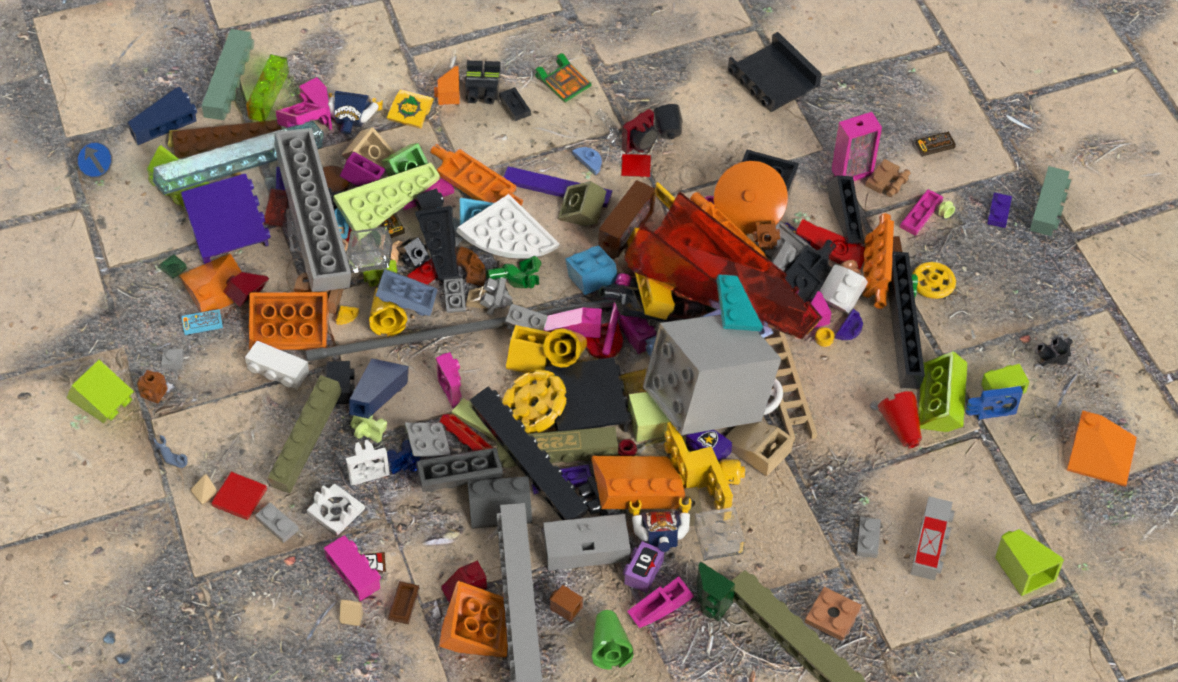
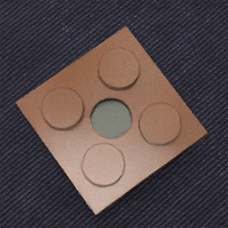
(833, 614)

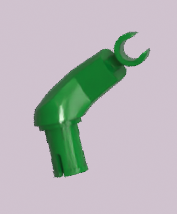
(513, 276)

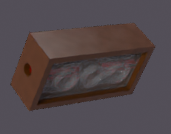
(630, 212)

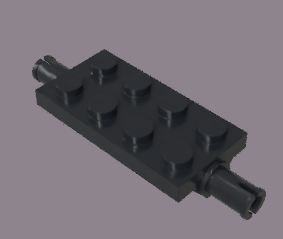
(810, 270)
(630, 303)

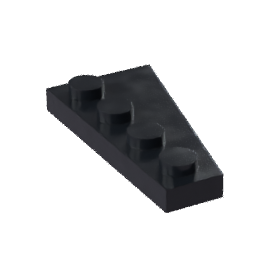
(439, 234)

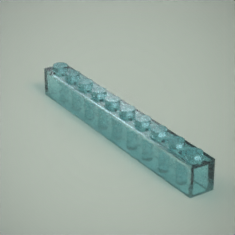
(223, 161)

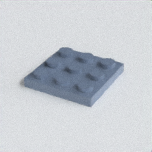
(406, 292)

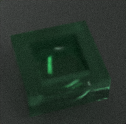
(173, 266)

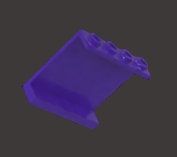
(225, 216)

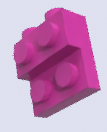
(299, 114)
(449, 377)

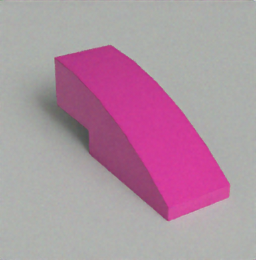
(660, 603)

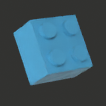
(591, 269)

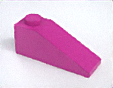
(581, 320)

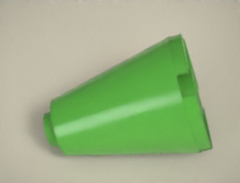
(610, 642)

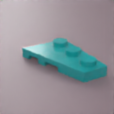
(735, 305)

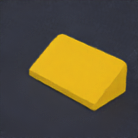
(664, 195)

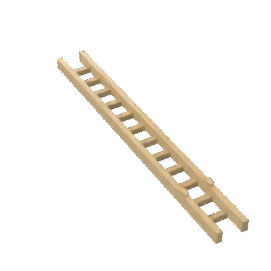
(791, 370)

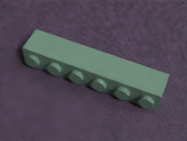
(227, 75)

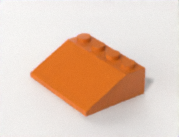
(289, 320)
(637, 478)

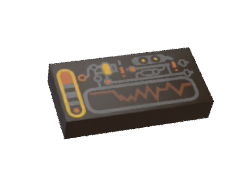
(935, 143)
(394, 226)

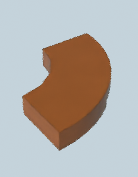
(472, 265)

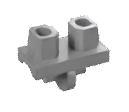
(498, 297)

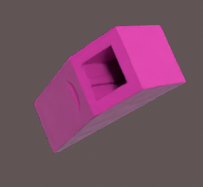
(316, 93)

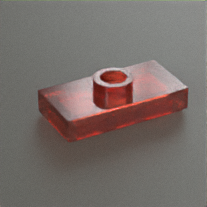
(276, 208)

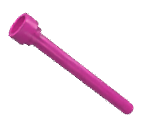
(621, 279)

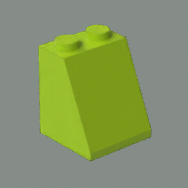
(100, 392)
(1027, 561)

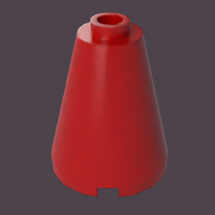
(903, 418)

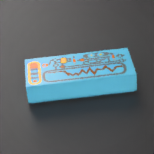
(202, 322)

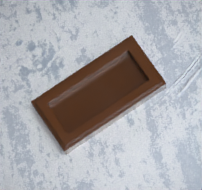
(403, 602)

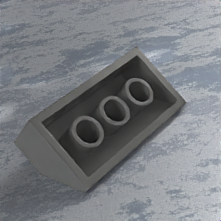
(459, 469)

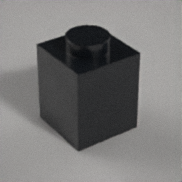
(429, 200)

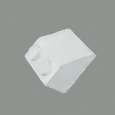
(843, 288)

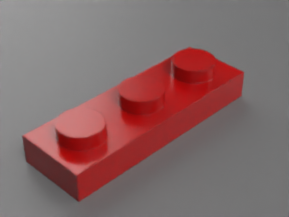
(465, 433)

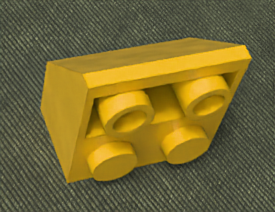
(527, 350)

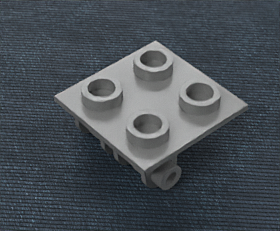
(427, 439)

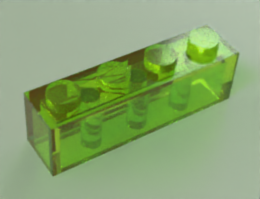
(267, 88)

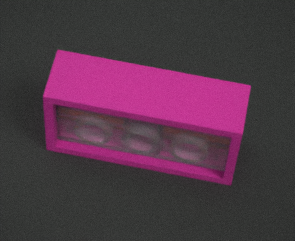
(856, 146)

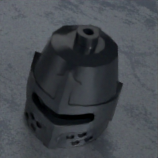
(668, 121)

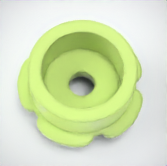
(946, 209)

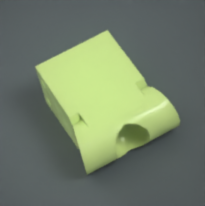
(646, 417)

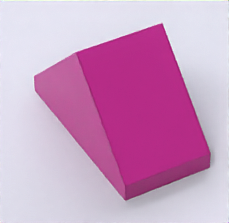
(821, 306)

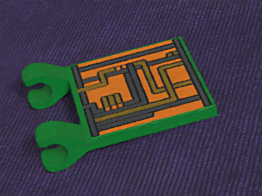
(565, 81)

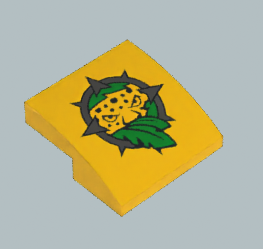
(410, 108)

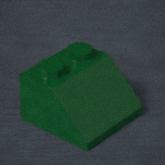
(714, 592)

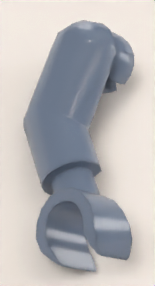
(170, 458)

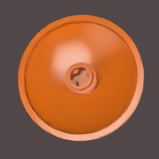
(751, 194)

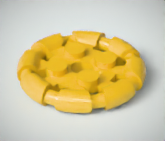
(530, 392)

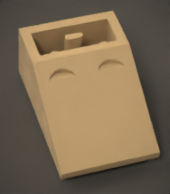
(760, 445)

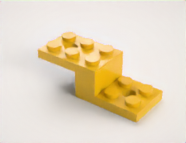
(698, 468)

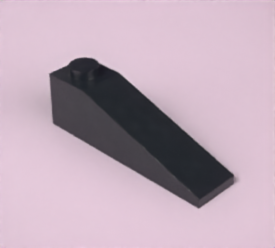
(846, 209)

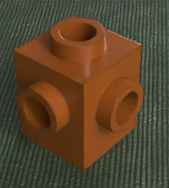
(766, 228)
(152, 386)

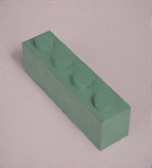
(1050, 201)

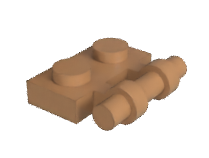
(884, 174)

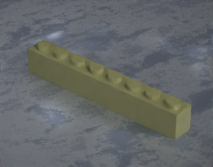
(791, 632)

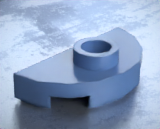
(589, 158)

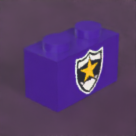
(720, 444)

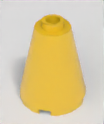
(386, 317)
(564, 347)

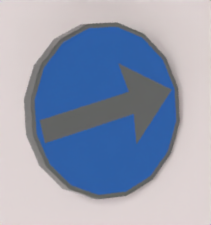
(94, 159)

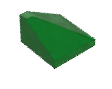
(530, 265)

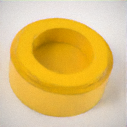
(824, 336)

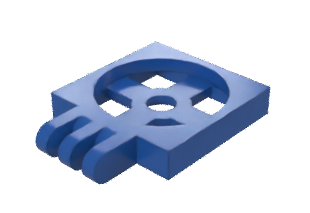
(989, 398)

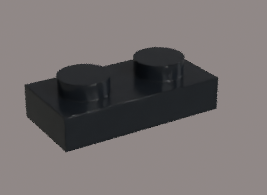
(515, 104)

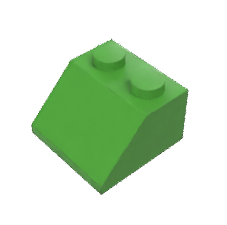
(404, 160)

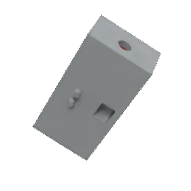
(586, 542)

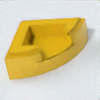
(346, 315)

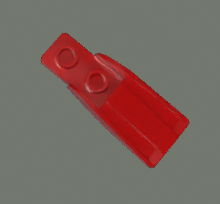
(842, 252)

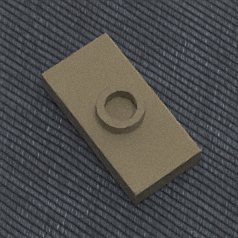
(693, 494)

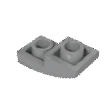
(454, 295)

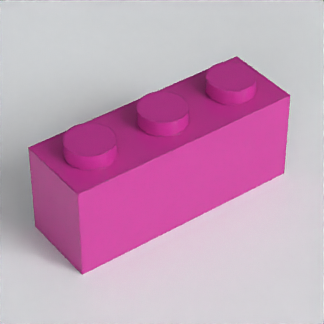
(352, 567)

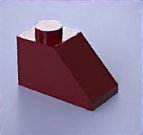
(243, 284)
(469, 574)

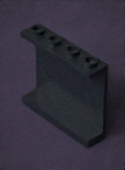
(776, 73)
(592, 395)

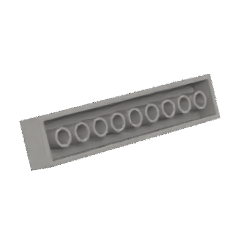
(312, 210)
(518, 594)

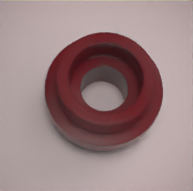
(627, 444)

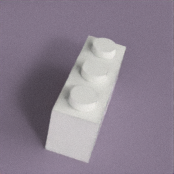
(277, 365)

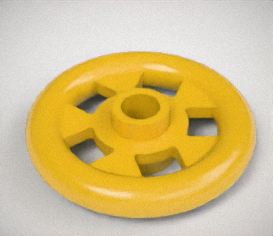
(931, 267)

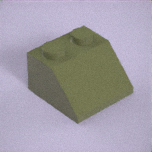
(582, 204)

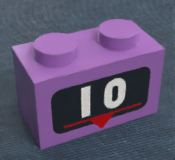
(643, 567)

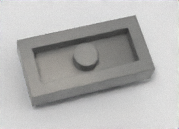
(276, 522)
(868, 537)

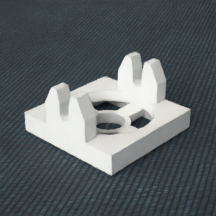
(374, 470)
(337, 527)

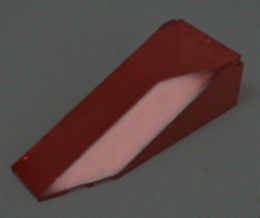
(696, 248)

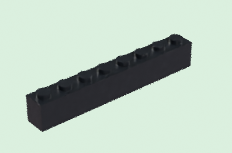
(905, 323)
(527, 455)

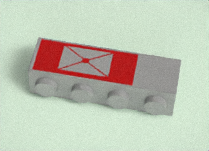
(931, 538)

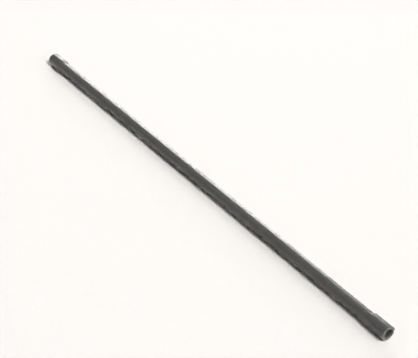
(321, 353)

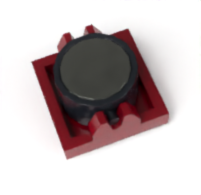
(639, 133)

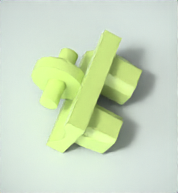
(368, 428)

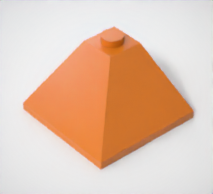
(208, 282)
(1101, 449)
(475, 622)

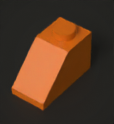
(448, 88)

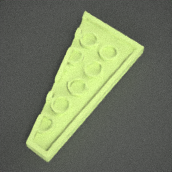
(377, 201)

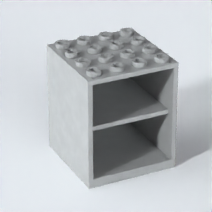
(710, 374)

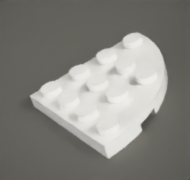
(507, 231)

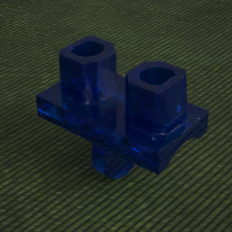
(402, 460)

